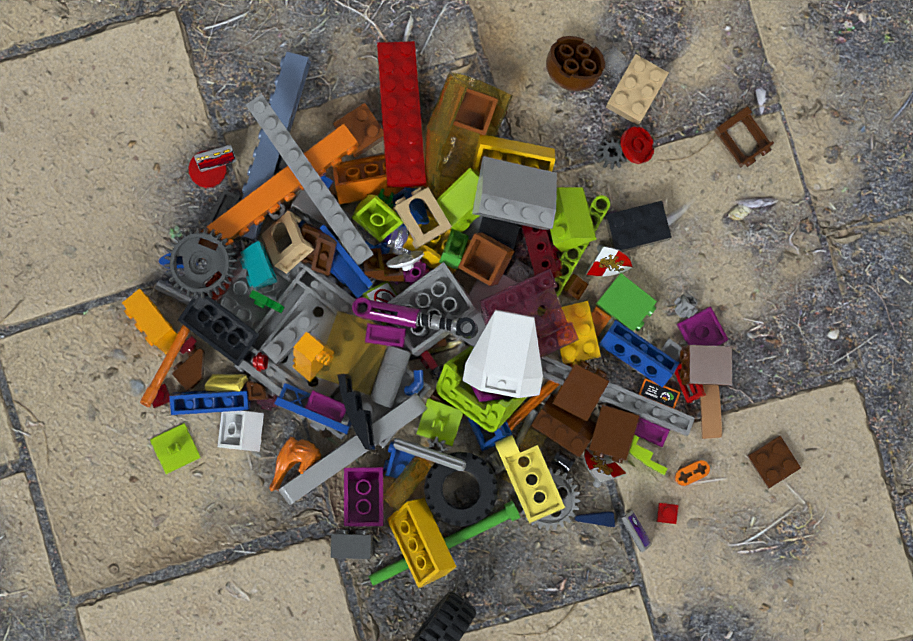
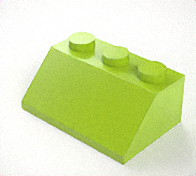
(459, 200)
(572, 219)

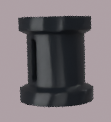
(563, 461)

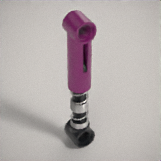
(412, 317)

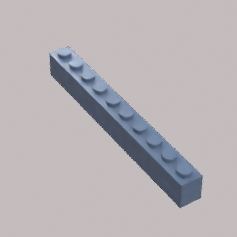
(285, 104)

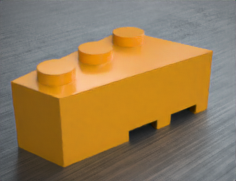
(150, 320)
(311, 356)

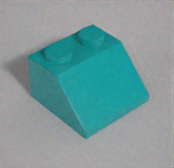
(258, 266)

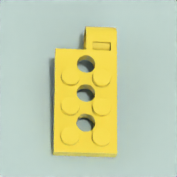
(510, 456)

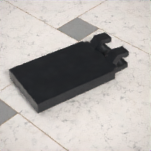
(500, 230)

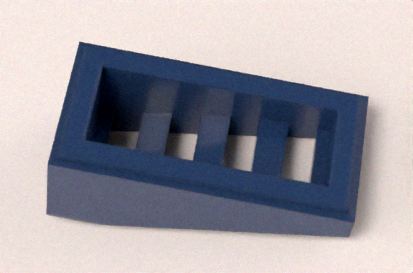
(599, 518)

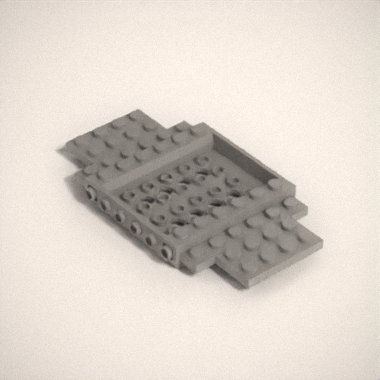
(298, 291)

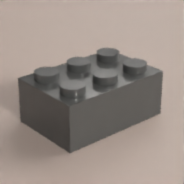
(352, 545)

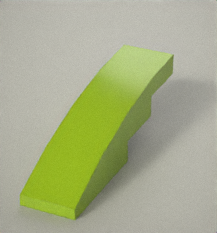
(644, 456)

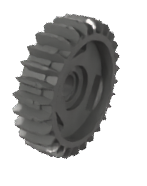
(191, 251)

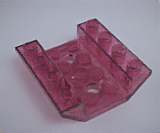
(525, 299)

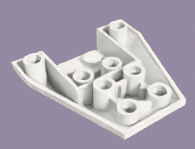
(506, 357)

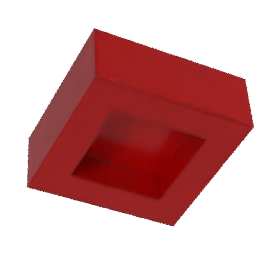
(667, 513)

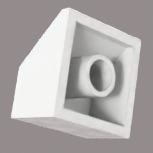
(240, 430)

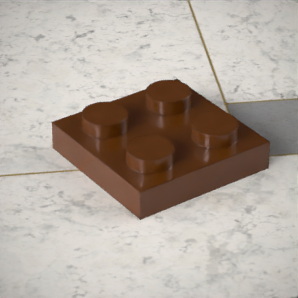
(774, 462)

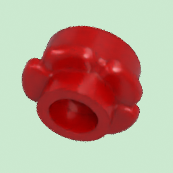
(260, 361)

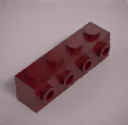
(542, 251)

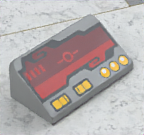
(215, 158)

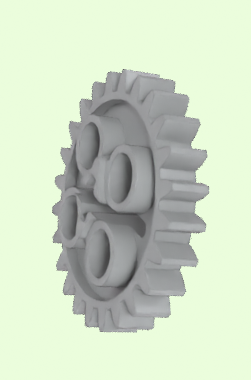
(568, 501)

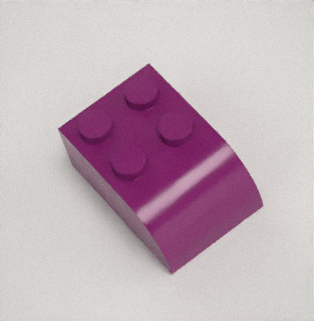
(363, 497)

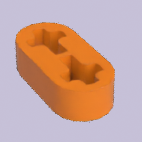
(690, 468)

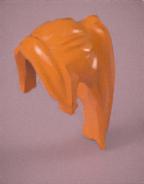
(291, 454)

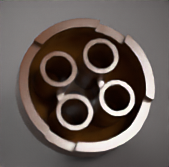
(574, 64)

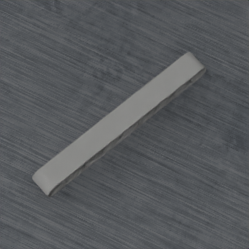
(351, 449)

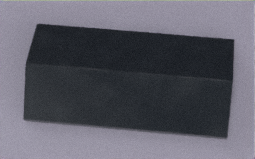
(219, 328)

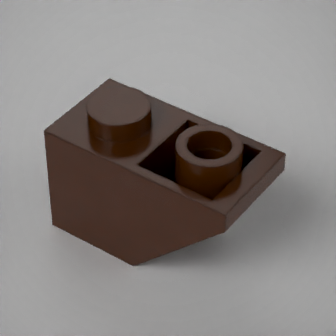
(192, 370)

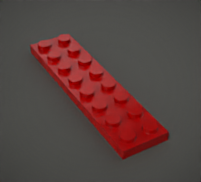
(401, 114)

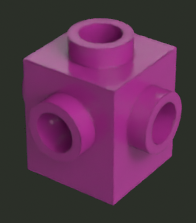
(410, 278)

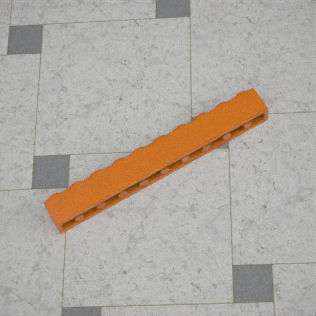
(280, 188)

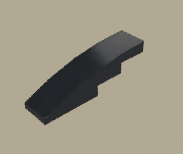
(358, 417)

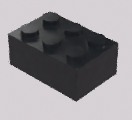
(638, 226)

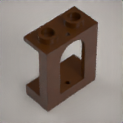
(762, 141)

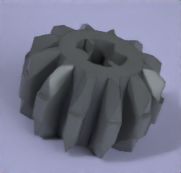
(605, 154)

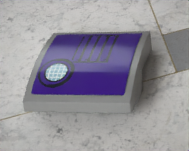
(636, 531)

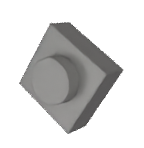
(671, 349)

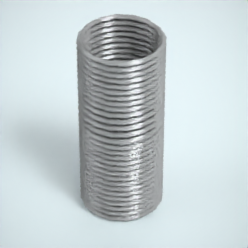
(388, 378)

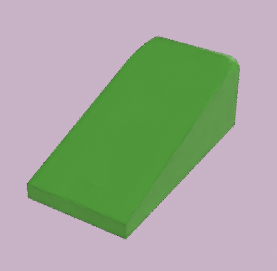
(454, 249)

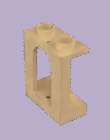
(402, 209)
(294, 252)

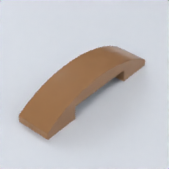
(711, 412)

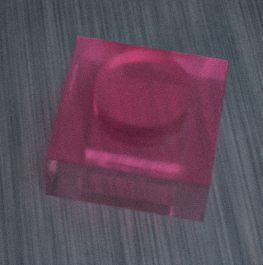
(267, 404)

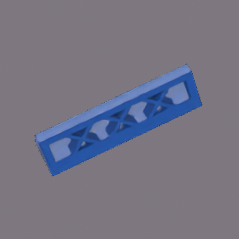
(348, 270)
(308, 413)

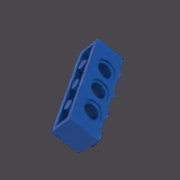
(639, 353)
(208, 401)

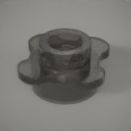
(435, 373)

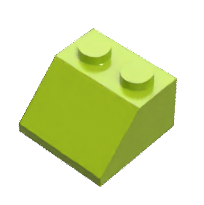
(376, 217)

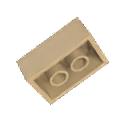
(637, 90)

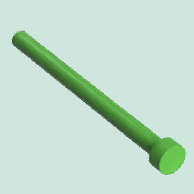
(508, 512)

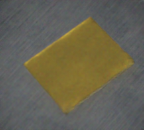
(352, 353)

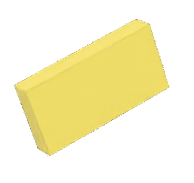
(226, 382)

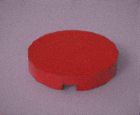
(637, 145)
(208, 178)

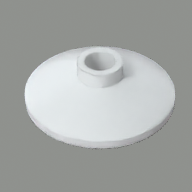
(406, 261)

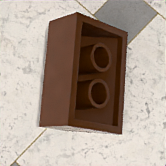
(564, 427)

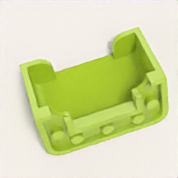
(460, 394)

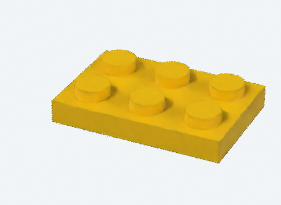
(587, 345)

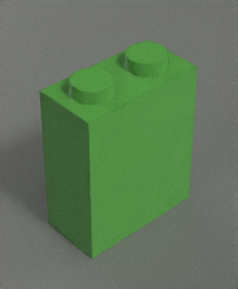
(627, 303)

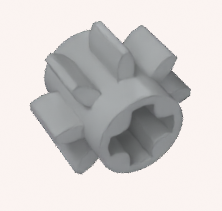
(685, 306)
(439, 444)

